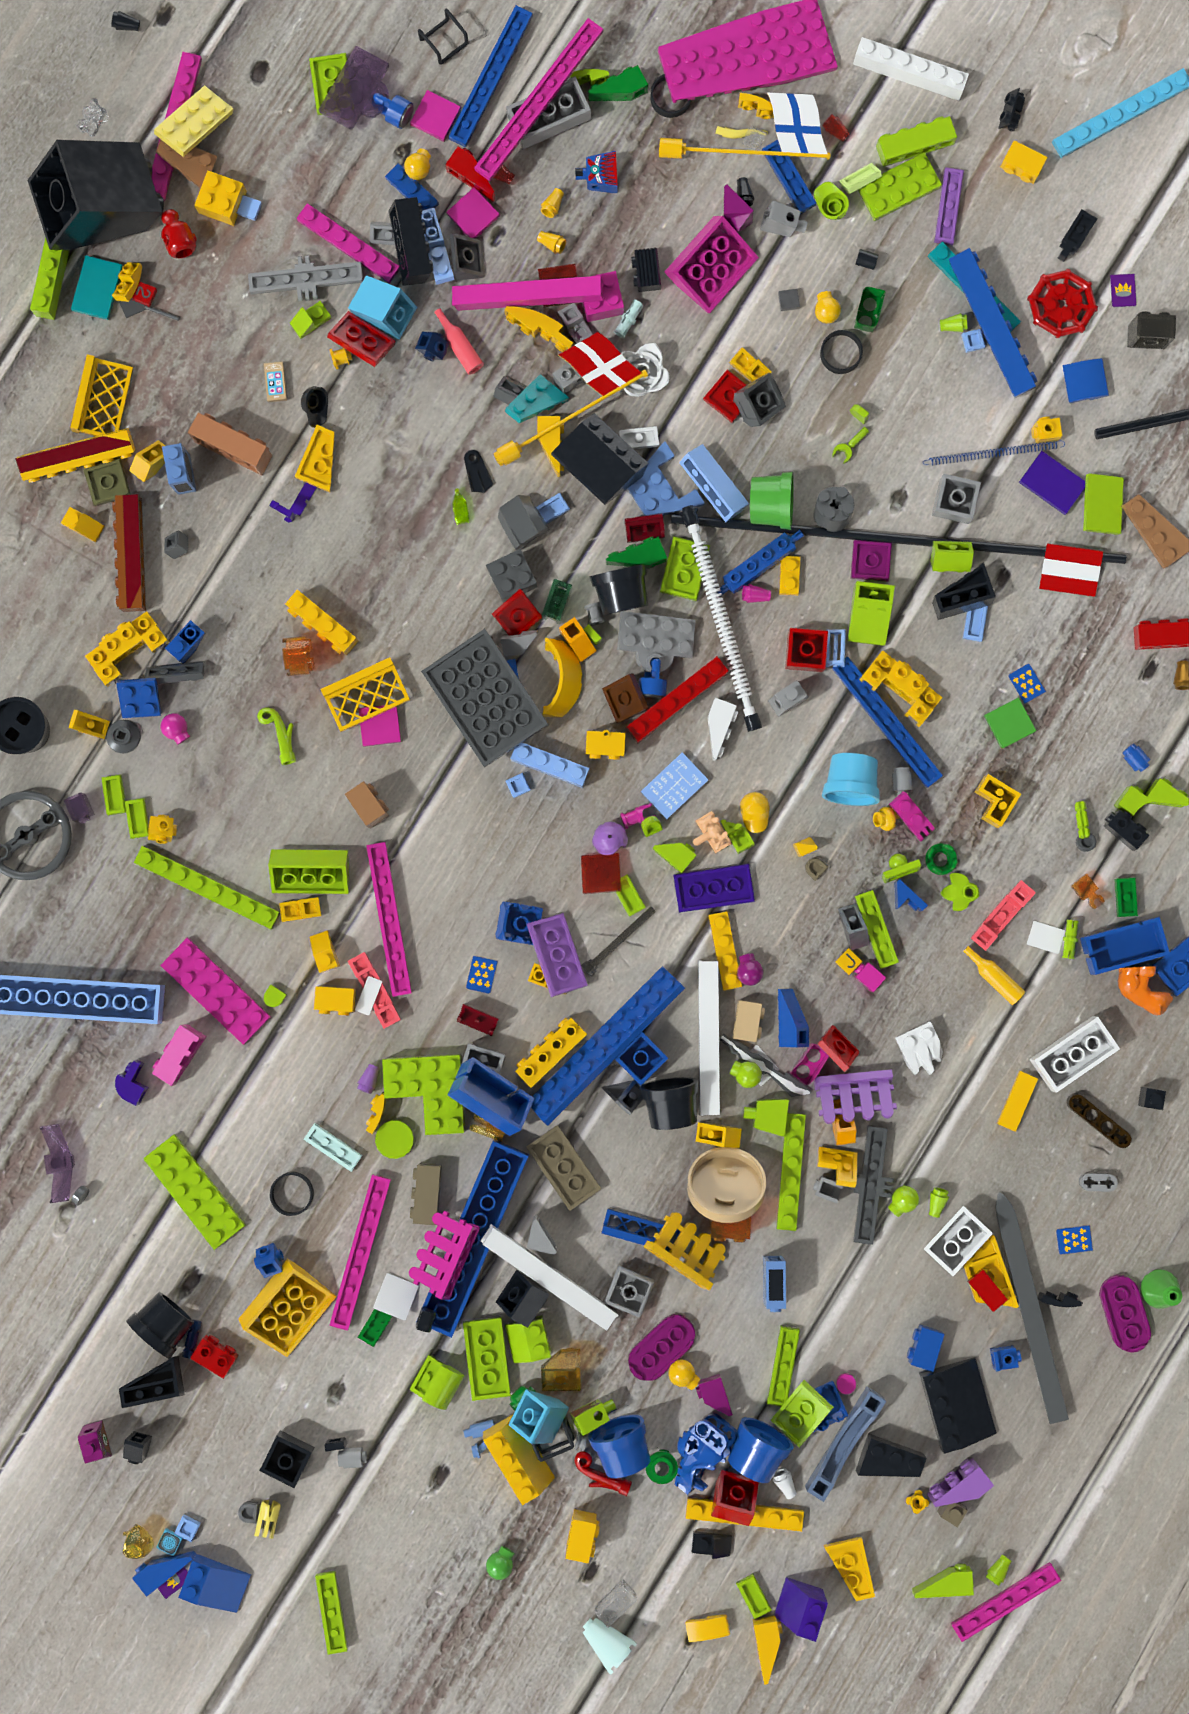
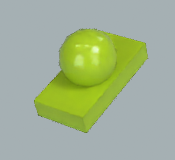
(900, 868)

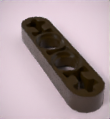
(1099, 1120)

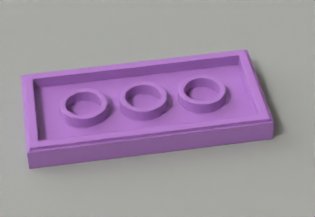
(557, 955)

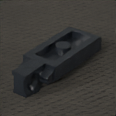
(1076, 234)

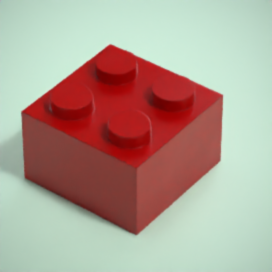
(806, 650)
(734, 1498)

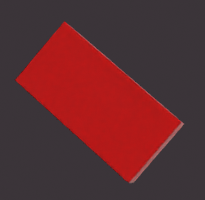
(987, 1290)

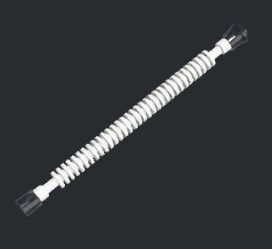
(691, 522)

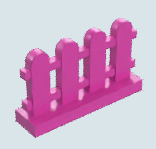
(458, 1251)

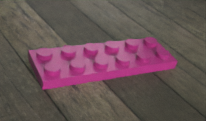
(215, 991)

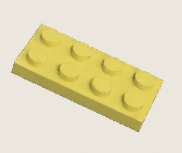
(193, 121)

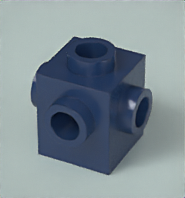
(432, 346)

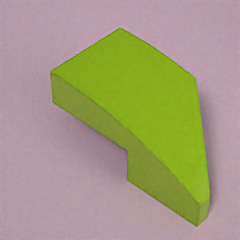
(738, 835)

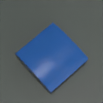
(1085, 380)

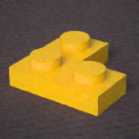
(843, 1161)

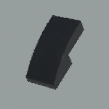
(1064, 1300)

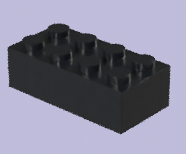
(410, 241)

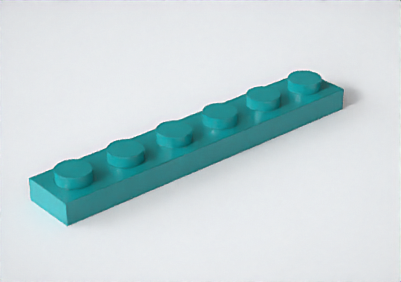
(940, 257)

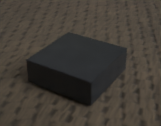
(335, 1444)

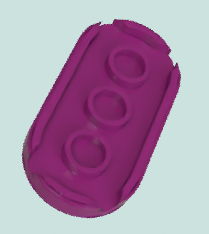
(1125, 1313)
(661, 1347)

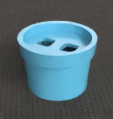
(852, 780)

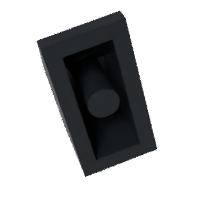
(136, 1447)

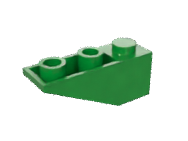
(622, 87)
(649, 554)

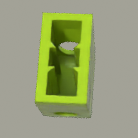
(769, 1115)

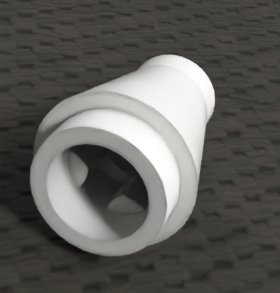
(784, 1481)

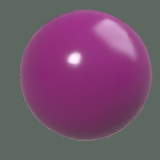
(749, 971)

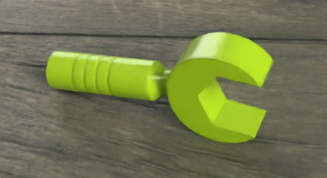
(852, 443)

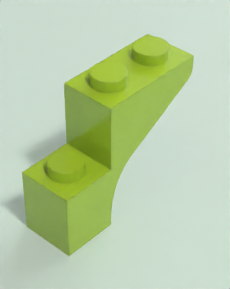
(1159, 793)

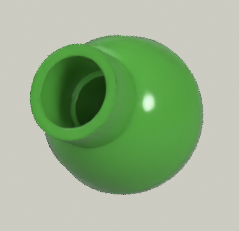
(500, 1563)

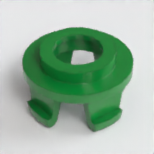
(951, 855)
(662, 1456)

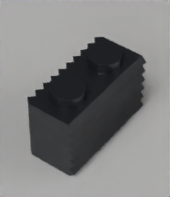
(647, 270)

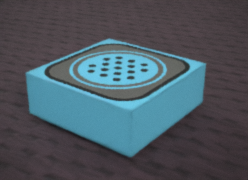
(169, 1542)

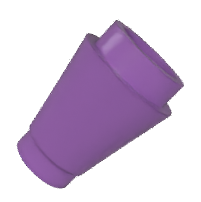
(368, 1080)

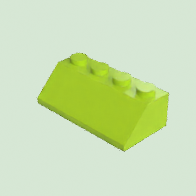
(309, 871)

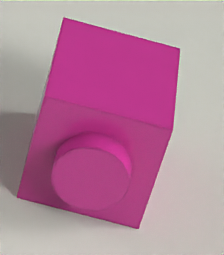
(869, 976)

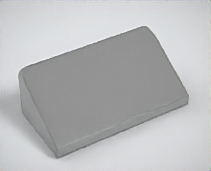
(381, 233)

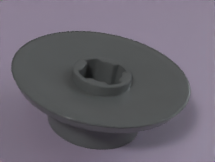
(130, 740)

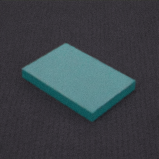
(95, 287)

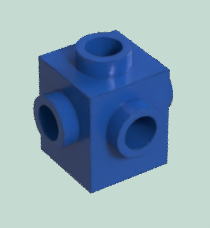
(269, 1260)

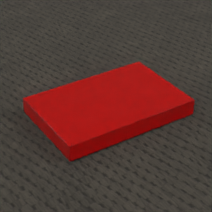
(361, 339)

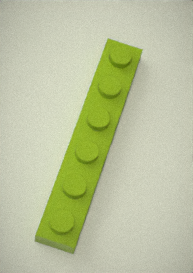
(791, 1172)

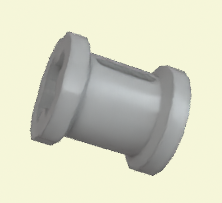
(594, 614)

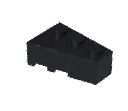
(889, 1459)

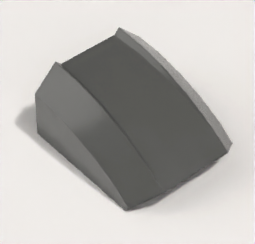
(759, 400)
(521, 521)

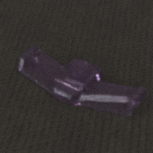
(58, 1163)

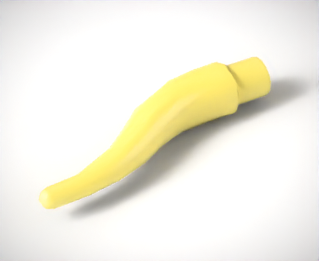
(732, 133)

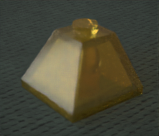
(562, 1371)

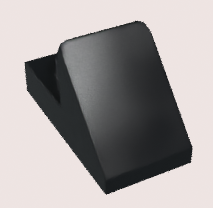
(711, 1544)

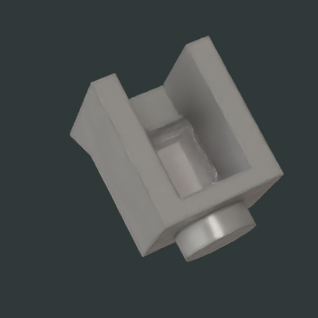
(827, 1189)

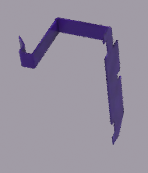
(298, 505)

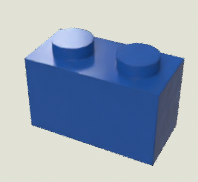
(925, 1347)

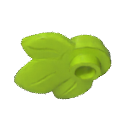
(957, 892)

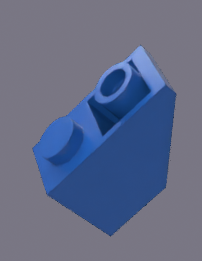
(185, 642)

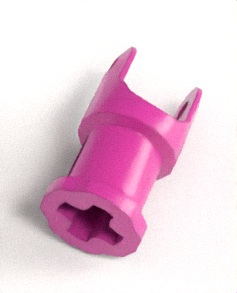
(635, 816)

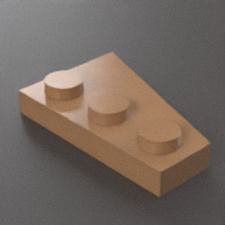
(192, 165)

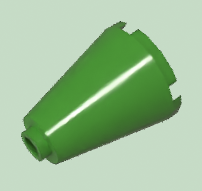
(1161, 1289)

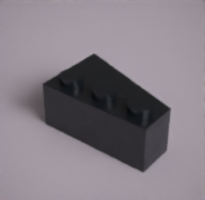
(965, 595)
(156, 1385)

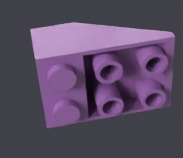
(964, 1484)

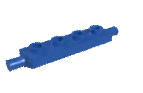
(760, 562)

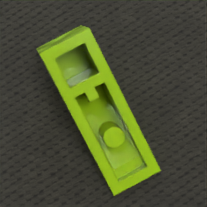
(947, 1583)

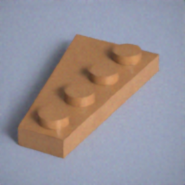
(1158, 533)

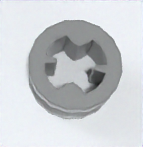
(581, 1441)

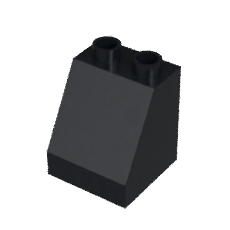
(94, 192)

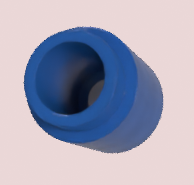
(1136, 758)

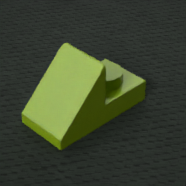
(309, 320)

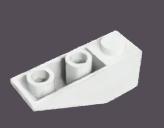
(718, 722)

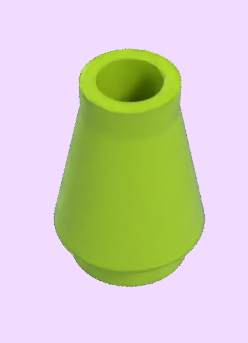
(954, 323)
(938, 1200)
(998, 1570)

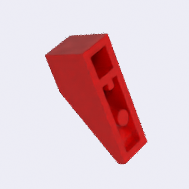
(462, 165)

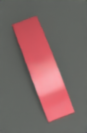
(1002, 914)
(383, 1004)

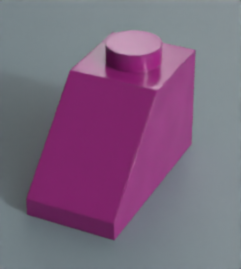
(714, 1394)

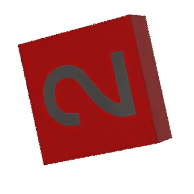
(144, 294)

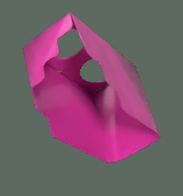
(812, 1065)

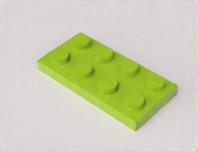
(900, 186)
(486, 1358)

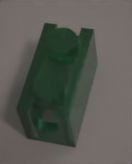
(557, 601)

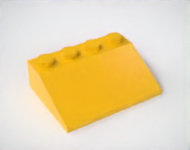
(286, 1308)

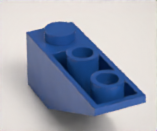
(792, 1023)

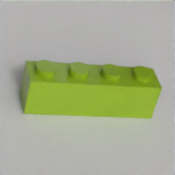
(915, 141)
(49, 282)

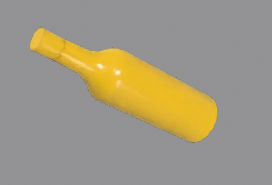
(996, 977)

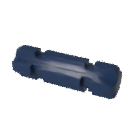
(191, 1339)

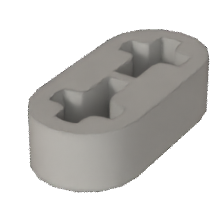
(1098, 1177)

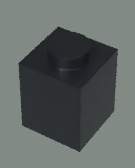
(1151, 1098)

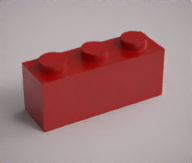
(1161, 634)

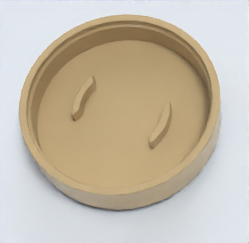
(726, 1184)

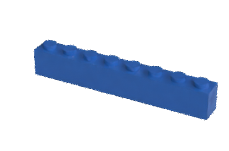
(992, 323)

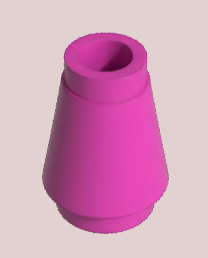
(755, 594)

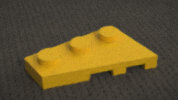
(318, 459)
(852, 1565)

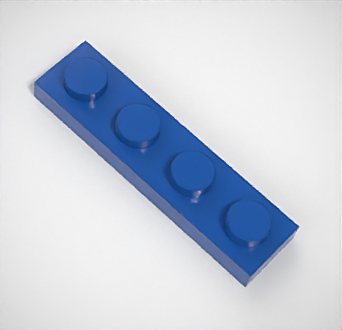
(790, 179)

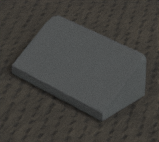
(507, 390)

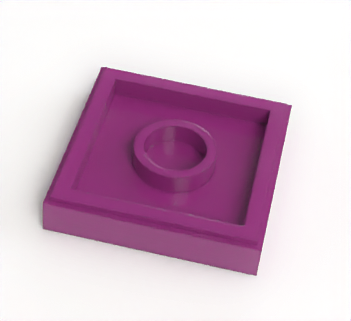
(871, 560)

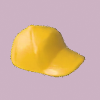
(755, 812)

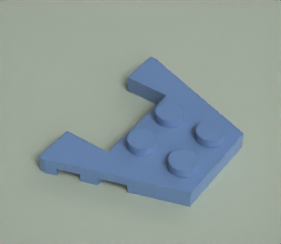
(653, 491)

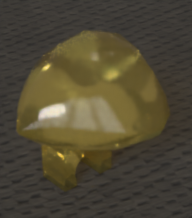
(137, 1543)

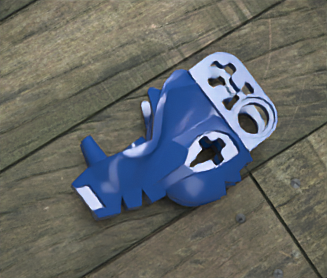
(702, 1449)

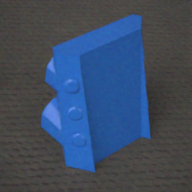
(514, 920)
(838, 1413)

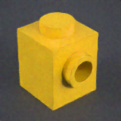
(1046, 430)

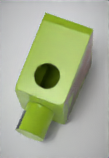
(585, 1419)

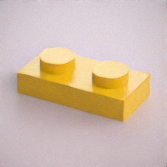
(789, 576)

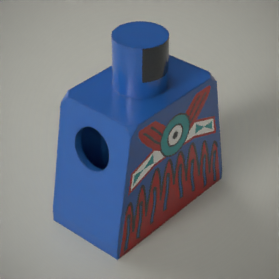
(600, 172)

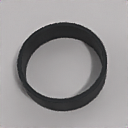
(669, 114)
(845, 333)
(272, 1194)

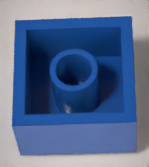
(641, 1058)

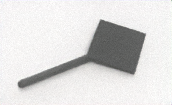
(131, 308)

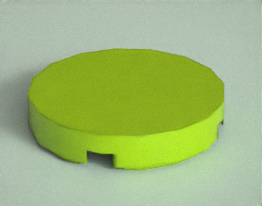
(394, 1139)

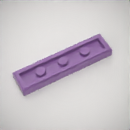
(948, 206)

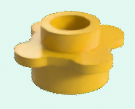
(917, 1507)

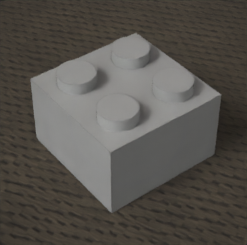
(956, 498)

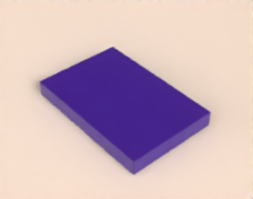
(1053, 482)

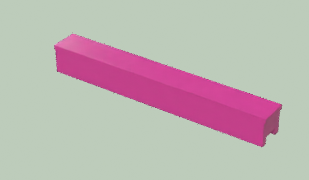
(528, 293)

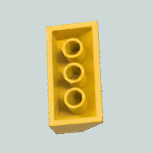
(517, 1461)

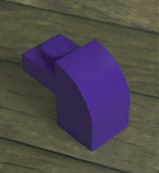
(127, 1086)

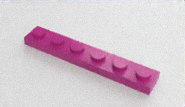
(348, 243)

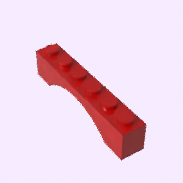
(677, 699)

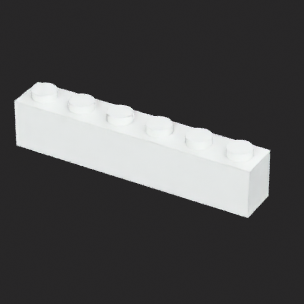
(910, 69)

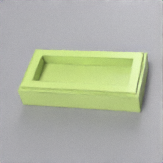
(860, 178)

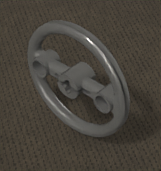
(34, 831)

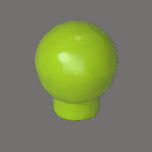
(747, 1073)
(903, 1200)

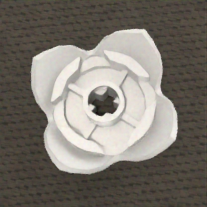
(648, 358)

